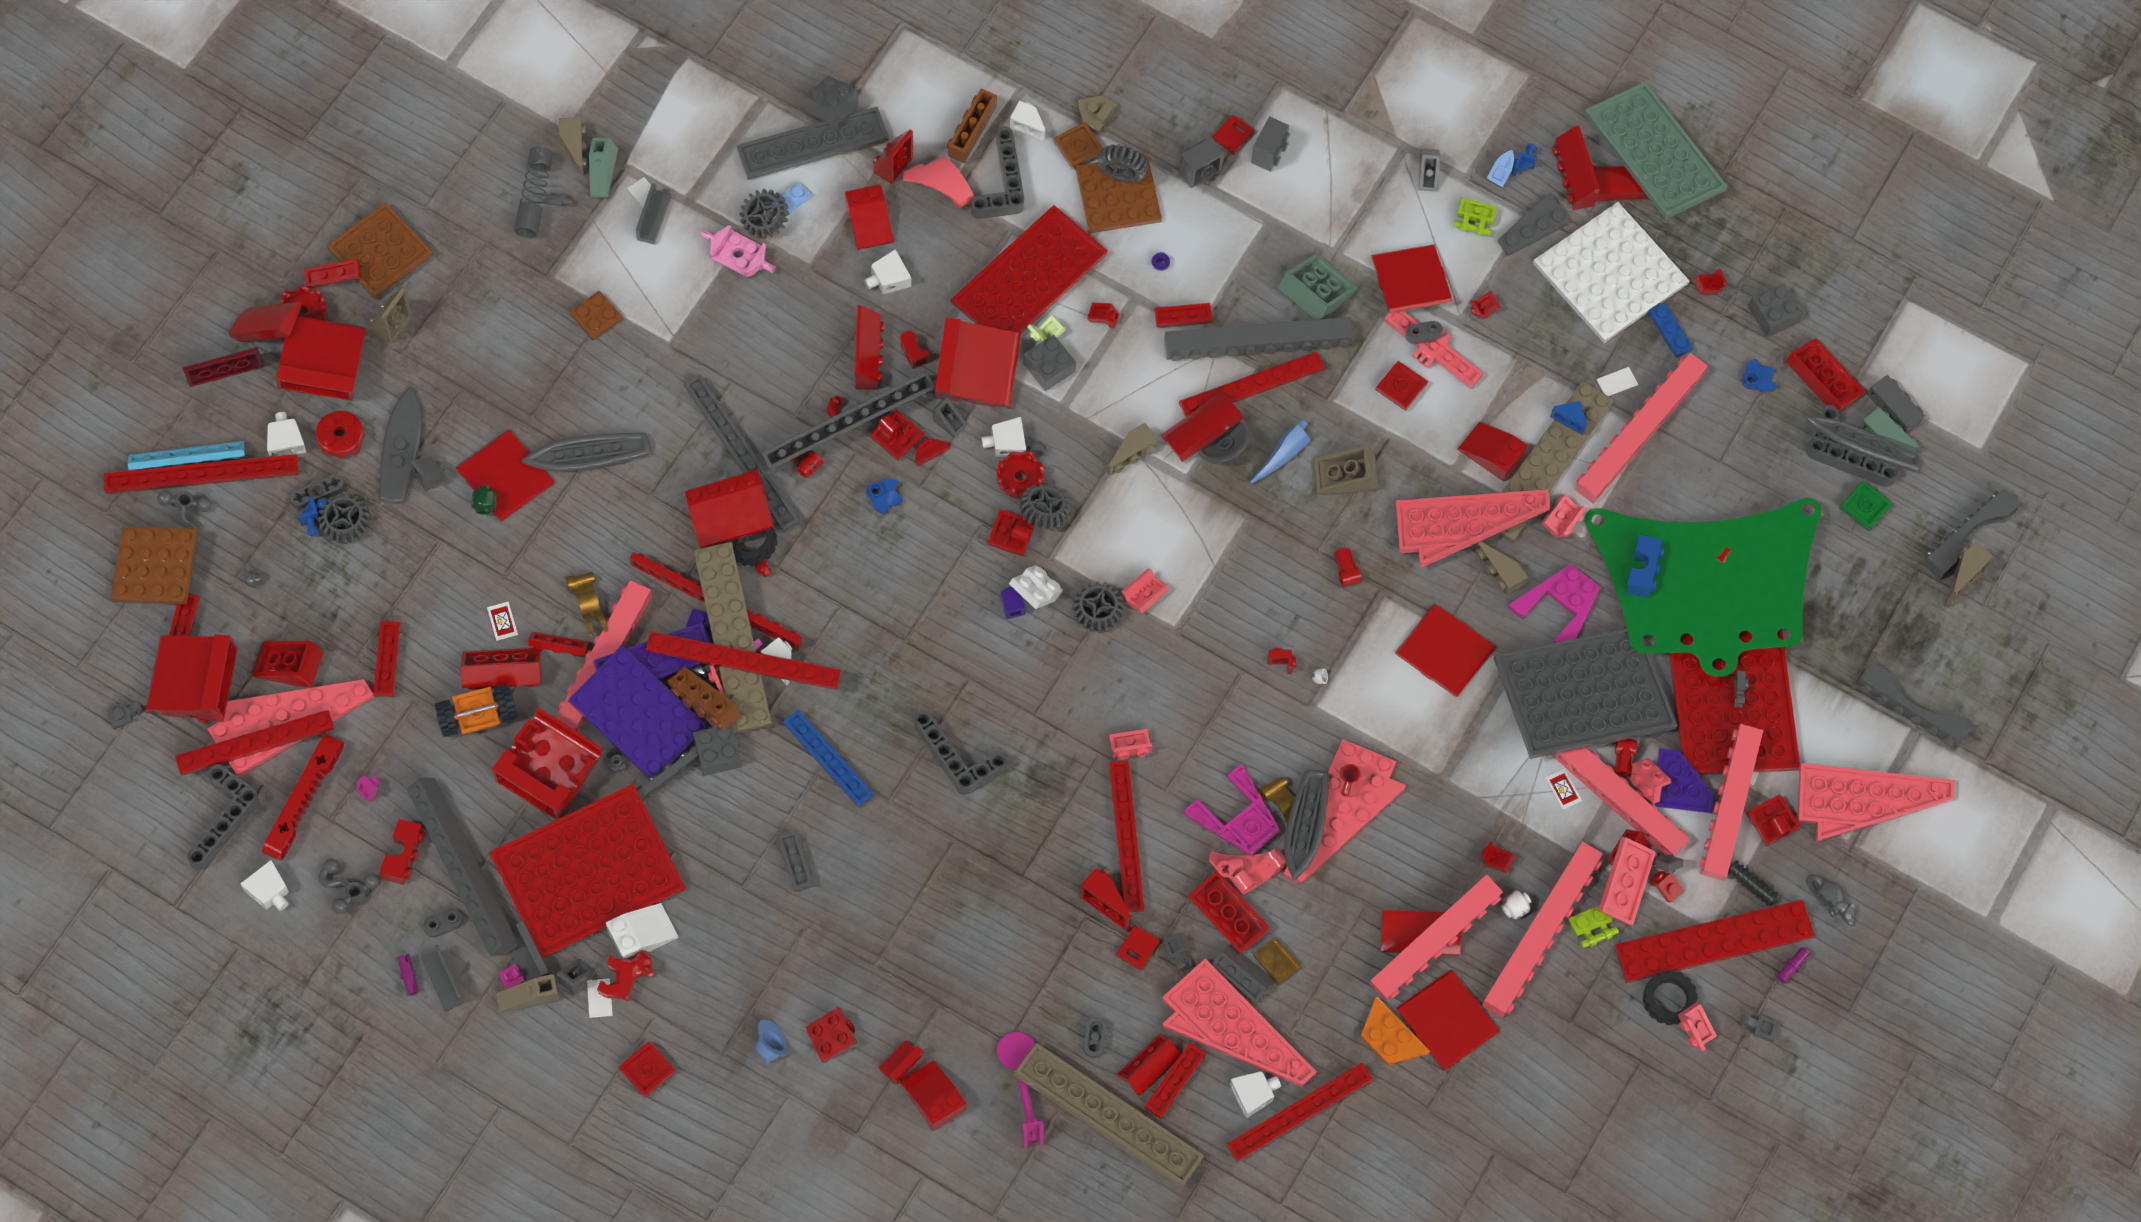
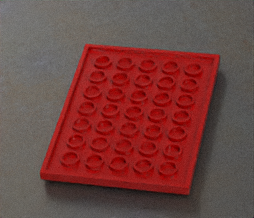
(1708, 712)
(587, 870)

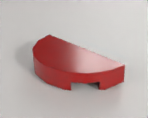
(930, 449)

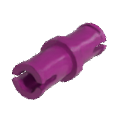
(1793, 965)
(408, 974)

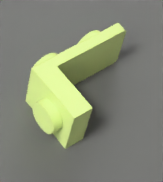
(1047, 329)

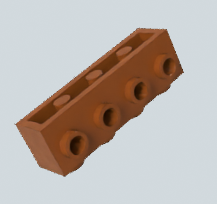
(972, 125)
(703, 699)

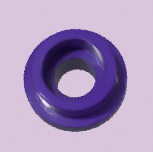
(1160, 257)

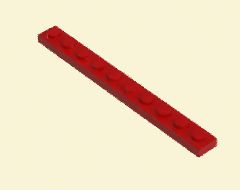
(201, 473)
(693, 589)
(743, 660)

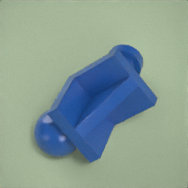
(1525, 160)
(311, 515)

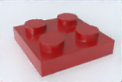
(1401, 385)
(647, 1069)

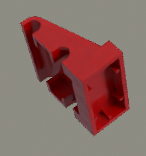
(321, 358)
(977, 364)
(192, 676)
(547, 764)

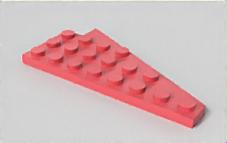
(1452, 523)
(265, 711)
(1853, 799)
(1366, 800)
(1222, 1019)

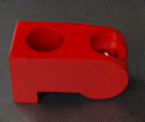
(912, 350)

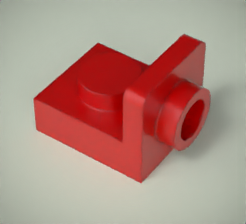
(1103, 314)

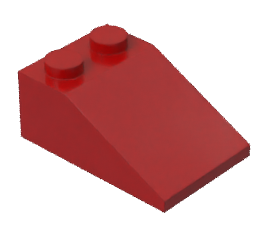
(895, 157)
(869, 217)
(1493, 449)
(288, 662)
(1103, 896)
(934, 1095)

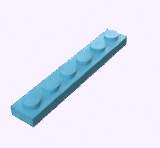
(186, 455)

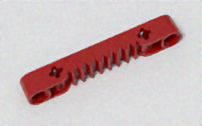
(279, 843)

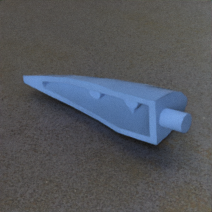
(1288, 446)

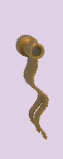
(586, 598)
(1279, 795)

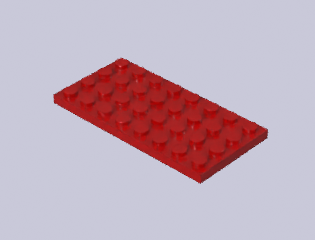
(1030, 274)

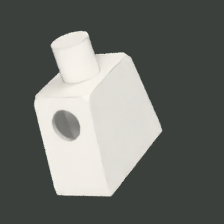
(889, 274)
(284, 437)
(1006, 438)
(267, 887)
(1254, 1091)

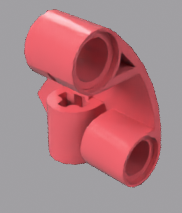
(944, 177)
(1248, 871)

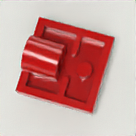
(896, 434)
(1011, 533)
(1773, 820)
(831, 1034)

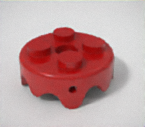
(310, 299)
(343, 445)
(1019, 463)

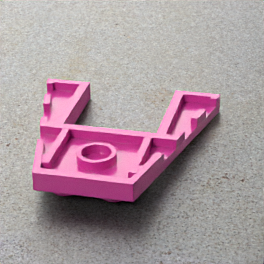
(1569, 589)
(1249, 828)

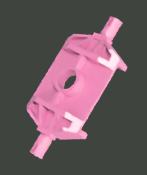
(727, 242)

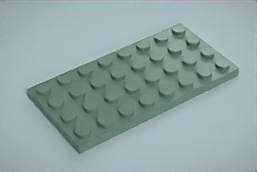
(1655, 150)

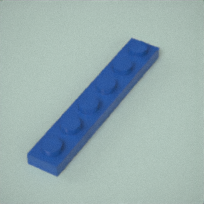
(828, 758)

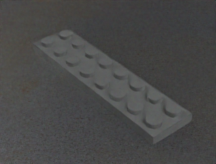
(812, 143)

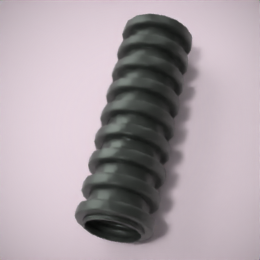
(1752, 883)

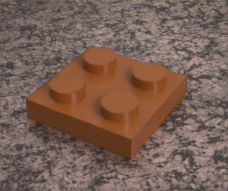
(1078, 145)
(596, 315)

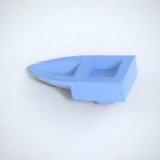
(1502, 168)

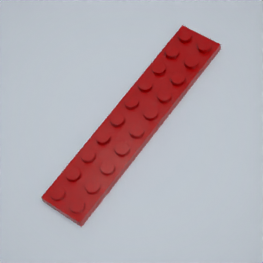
(1714, 941)

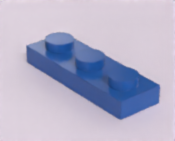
(1670, 330)

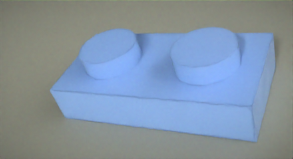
(795, 197)

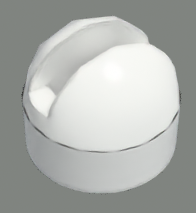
(1321, 676)

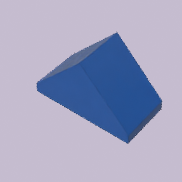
(1570, 416)

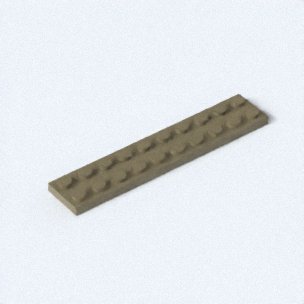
(1556, 449)
(732, 629)
(1109, 1115)

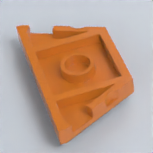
(1390, 1036)

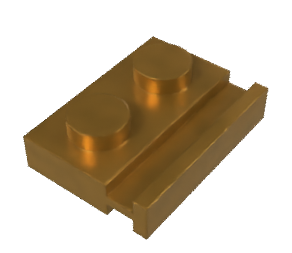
(1277, 961)

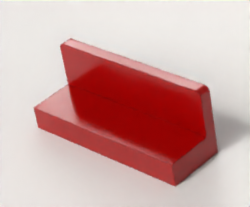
(1149, 1063)

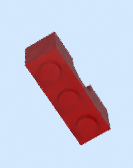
(398, 867)

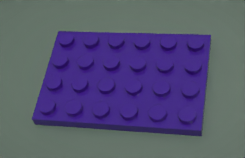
(636, 713)

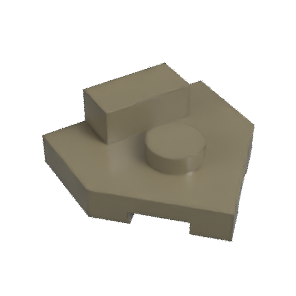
(1096, 111)

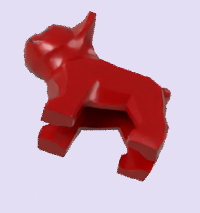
(626, 975)

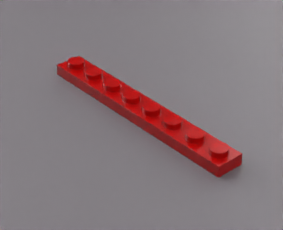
(1258, 382)
(254, 742)
(1126, 836)
(1299, 1112)

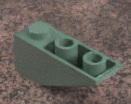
(601, 166)
(1883, 426)

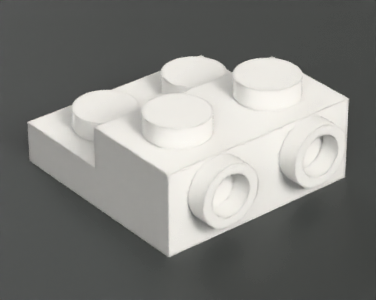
(1036, 587)

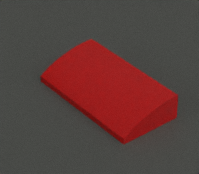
(1617, 184)
(265, 322)
(1825, 375)
(1202, 426)
(1229, 912)
(1402, 927)

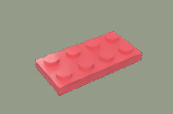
(1627, 881)

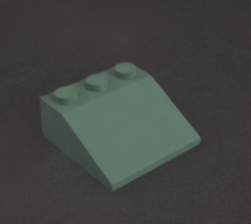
(1316, 287)

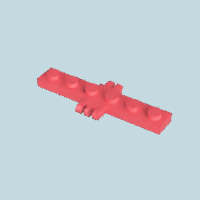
(1437, 351)

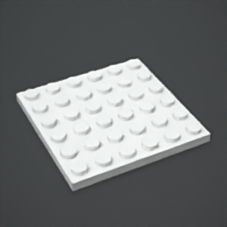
(1611, 272)

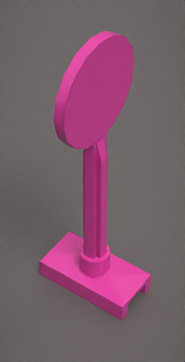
(1011, 1052)

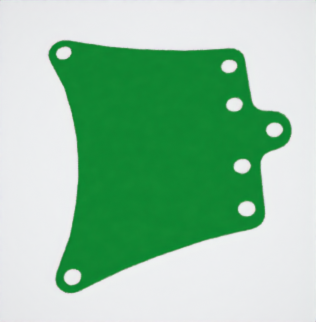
(1712, 600)

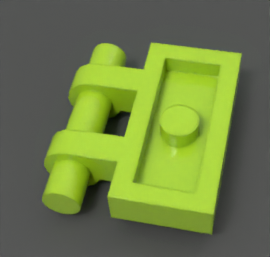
(1476, 212)
(1589, 921)

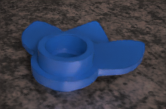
(1760, 376)
(886, 497)

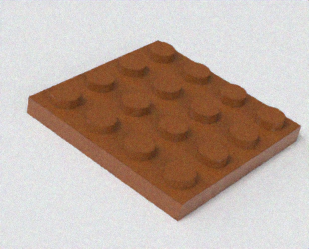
(1114, 203)
(384, 248)
(154, 565)

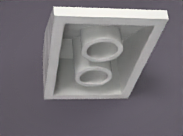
(641, 931)

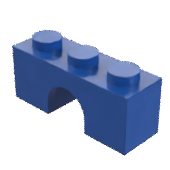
(1648, 552)

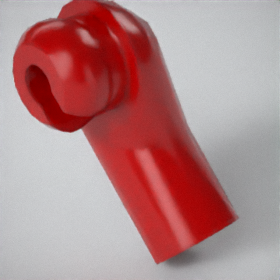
(833, 406)
(763, 569)

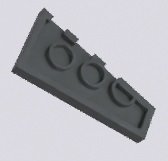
(1535, 225)

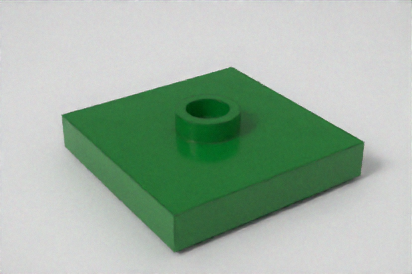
(1866, 505)

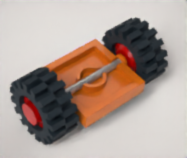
(476, 710)

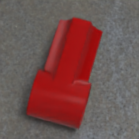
(1348, 572)
(1624, 751)

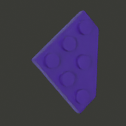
(1686, 786)

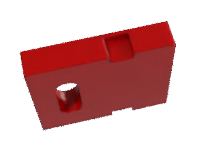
(1230, 137)
(1139, 943)

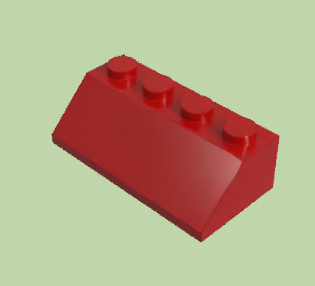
(1576, 169)
(867, 349)
(500, 668)

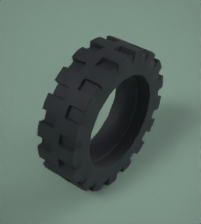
(758, 555)
(1668, 977)

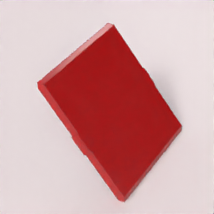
(1411, 278)
(502, 470)
(1445, 650)
(1447, 1020)

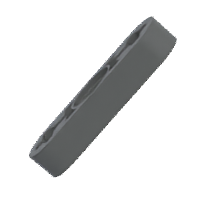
(318, 484)

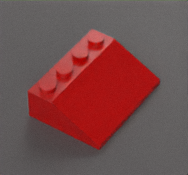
(729, 509)

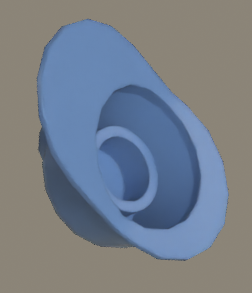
(771, 1041)

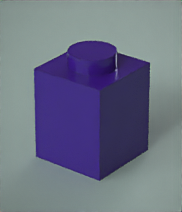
(1012, 603)

